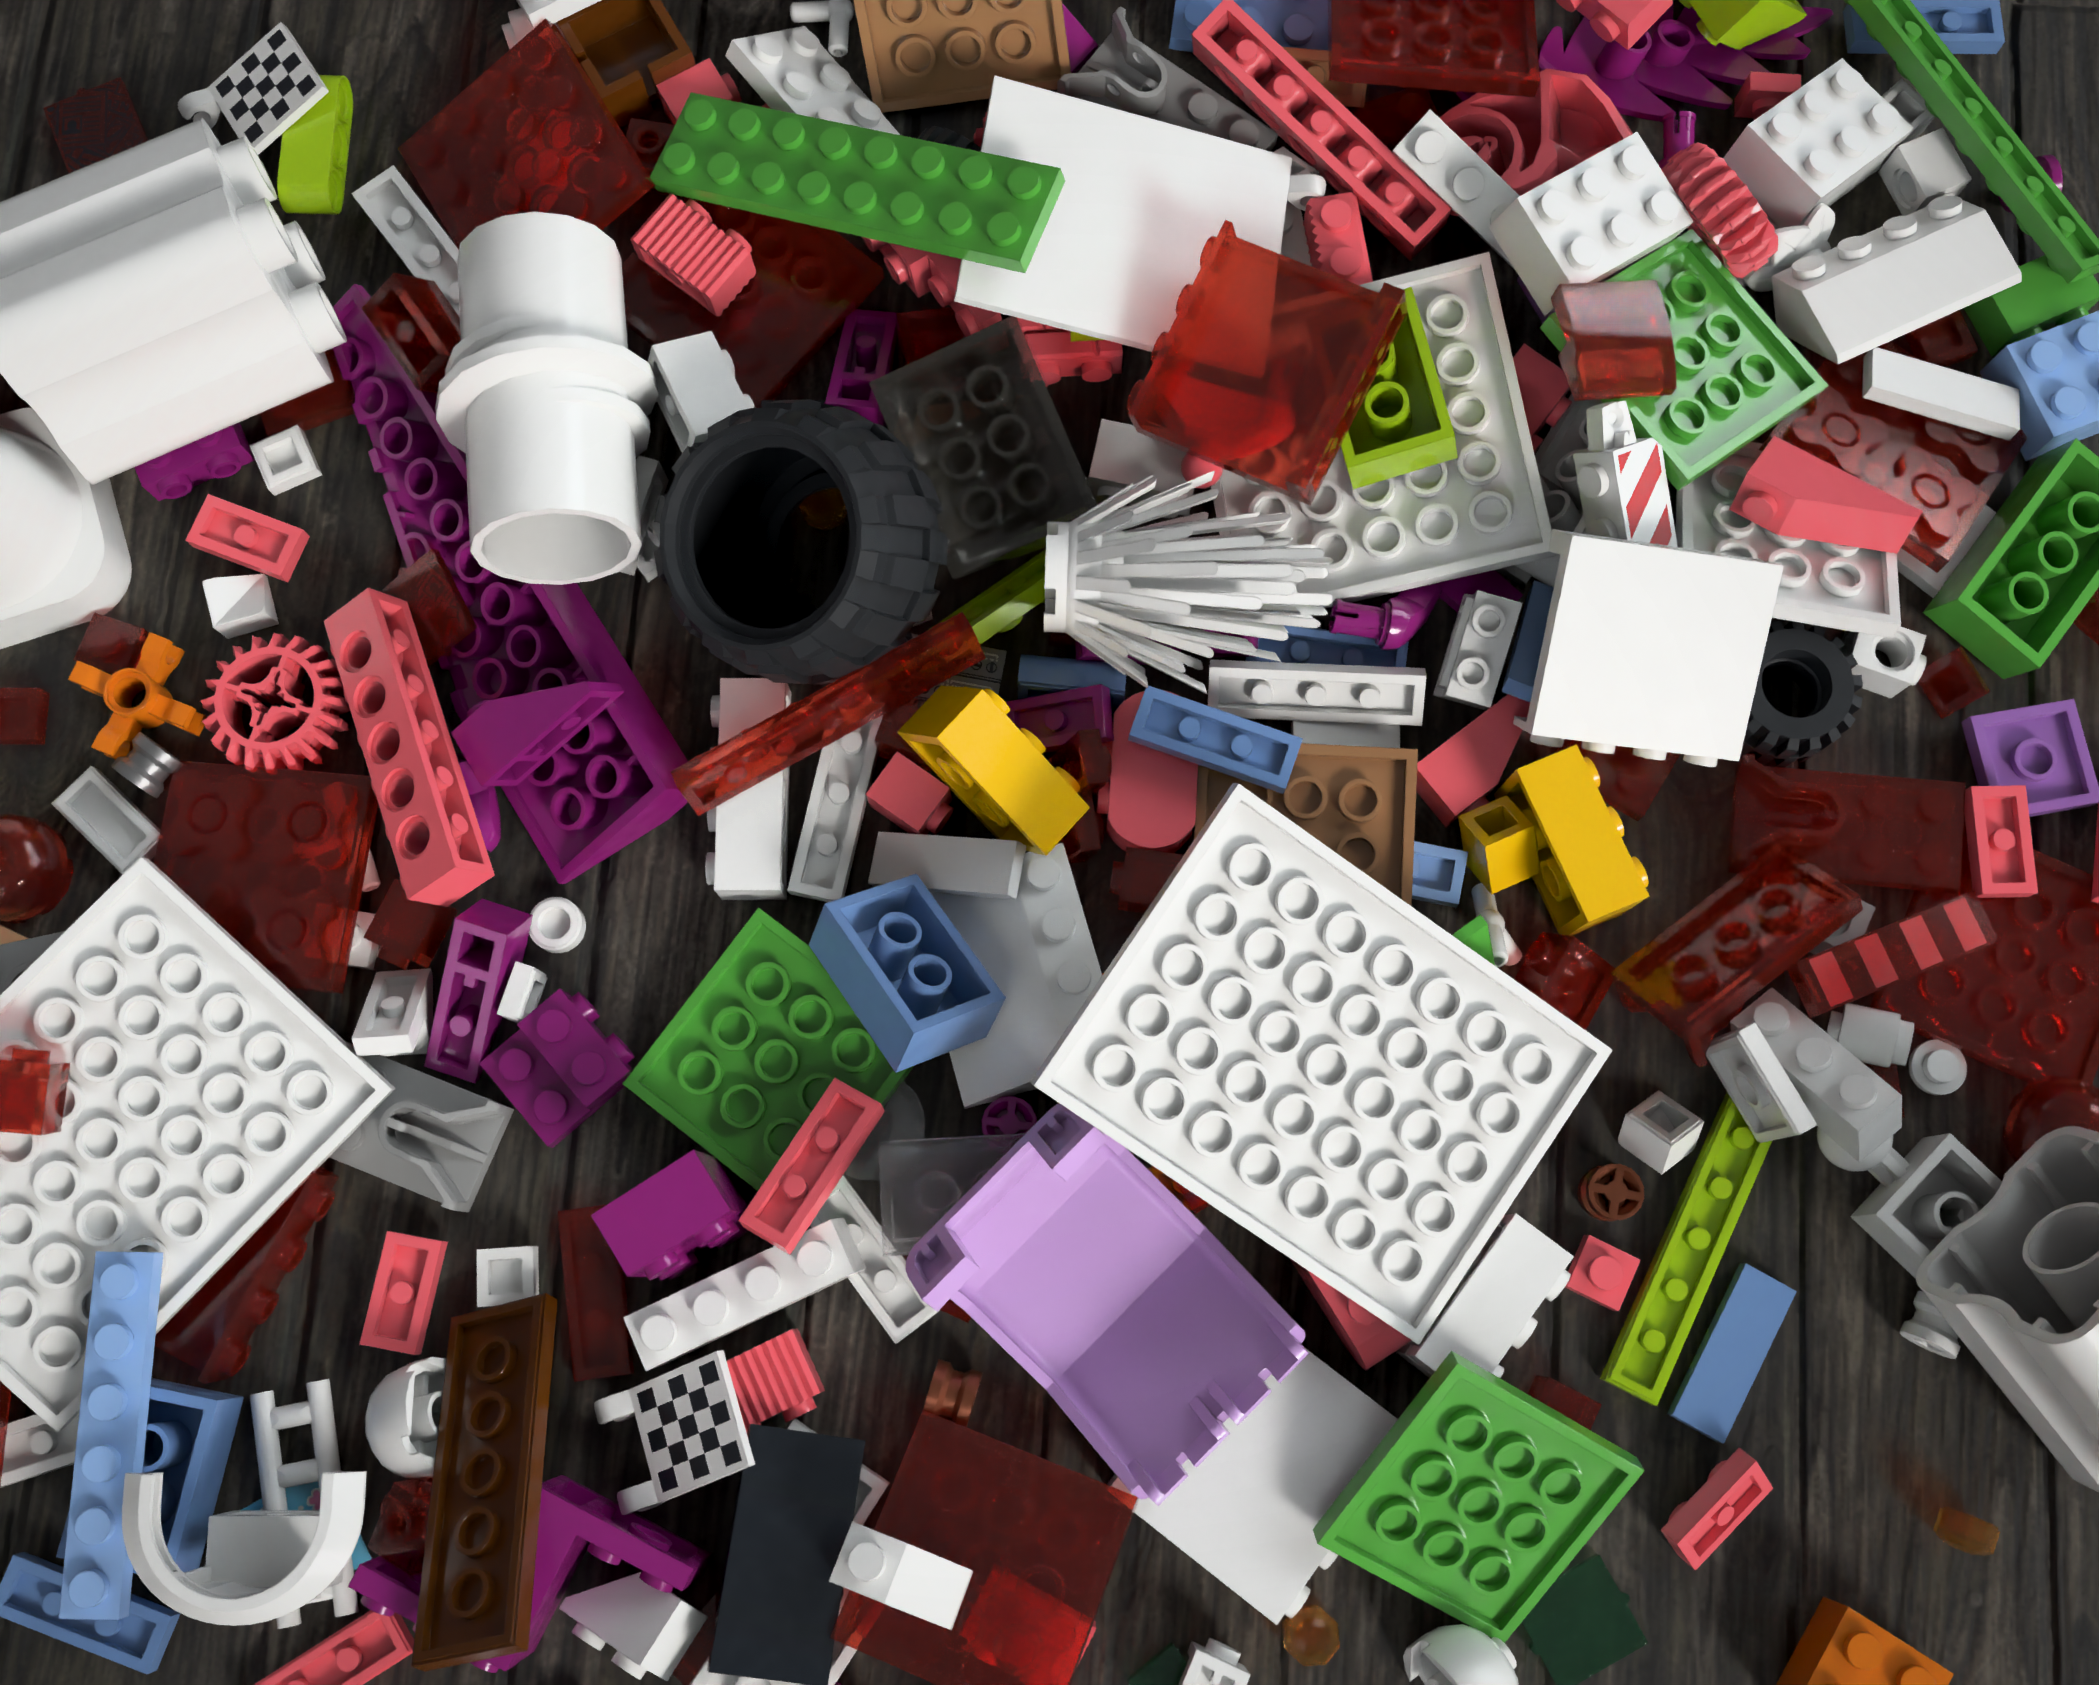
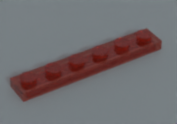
(828, 714)

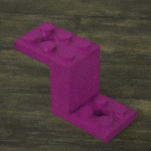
(569, 1525)

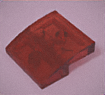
(1615, 339)

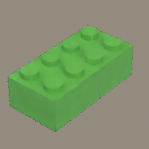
(2028, 566)

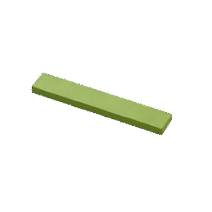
(1686, 1257)

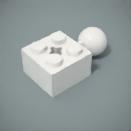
(1907, 1204)

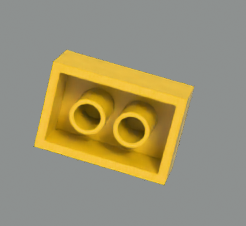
(995, 767)
(1579, 842)

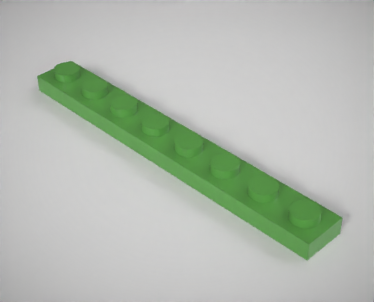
(1983, 136)

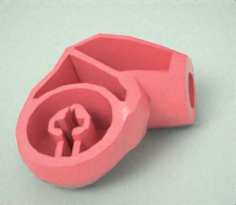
(1538, 135)

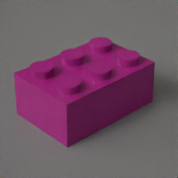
(673, 1217)

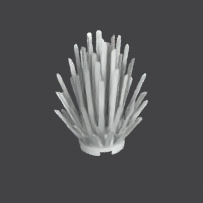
(1153, 580)

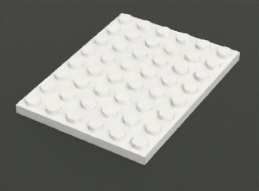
(1322, 1064)
(183, 1120)

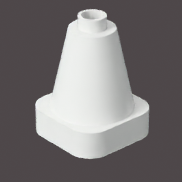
(57, 536)

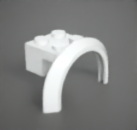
(694, 390)
(255, 1559)

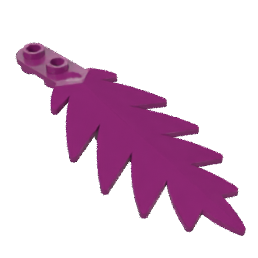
(1669, 62)

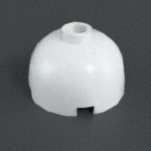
(406, 1417)
(1460, 1658)

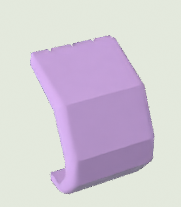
(1110, 1299)

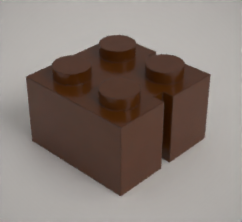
(627, 52)

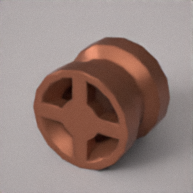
(1623, 1192)
(952, 1392)

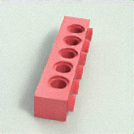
(1319, 128)
(408, 749)

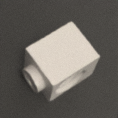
(1924, 171)
(1904, 655)

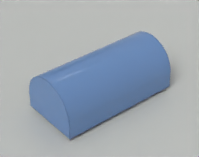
(1052, 674)

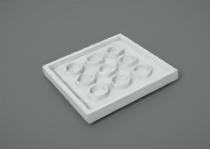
(1819, 580)

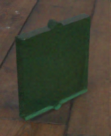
(1582, 1624)

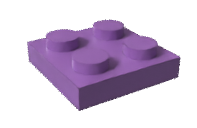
(2037, 749)

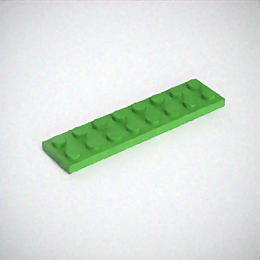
(859, 181)

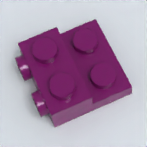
(207, 458)
(559, 1066)

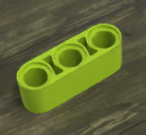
(317, 153)

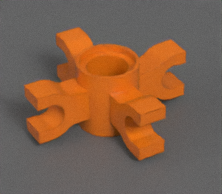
(120, 688)

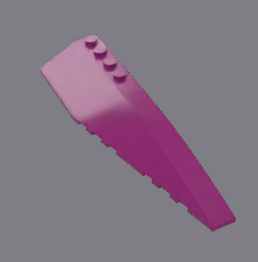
(529, 637)

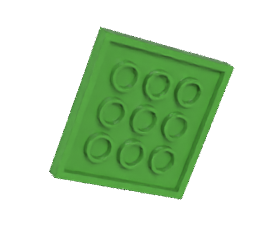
(1730, 358)
(759, 1051)
(1477, 1498)

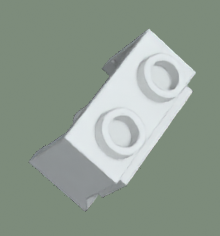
(1477, 649)

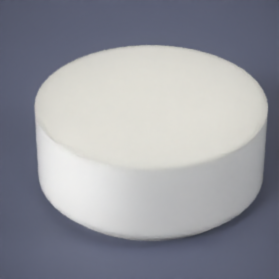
(557, 925)

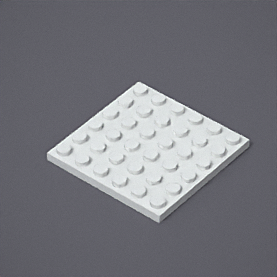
(1443, 518)

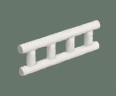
(276, 1476)

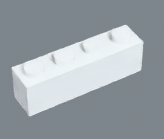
(754, 824)
(743, 1294)

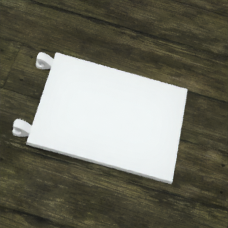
(1129, 213)

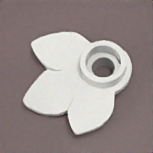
(1794, 244)

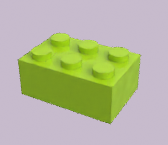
(1404, 413)

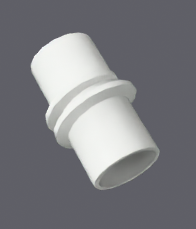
(547, 400)

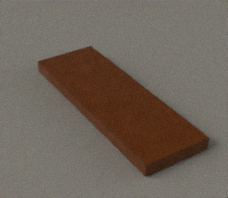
(486, 1486)

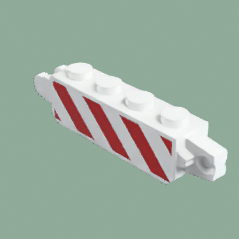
(1623, 480)

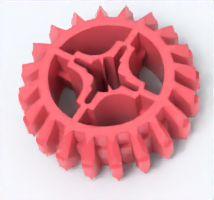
(1722, 209)
(285, 666)

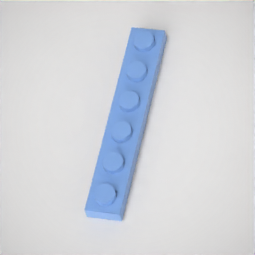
(110, 1432)

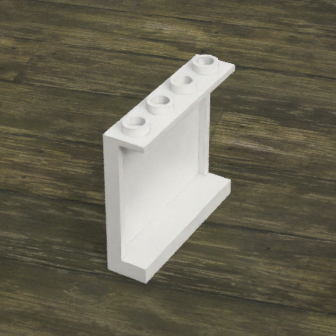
(1651, 648)
(1268, 1485)

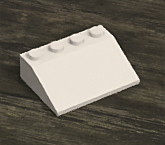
(1041, 963)

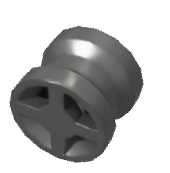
(147, 765)

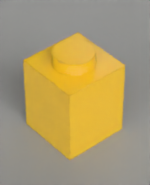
(1499, 844)

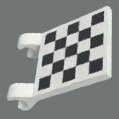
(260, 91)
(686, 1429)

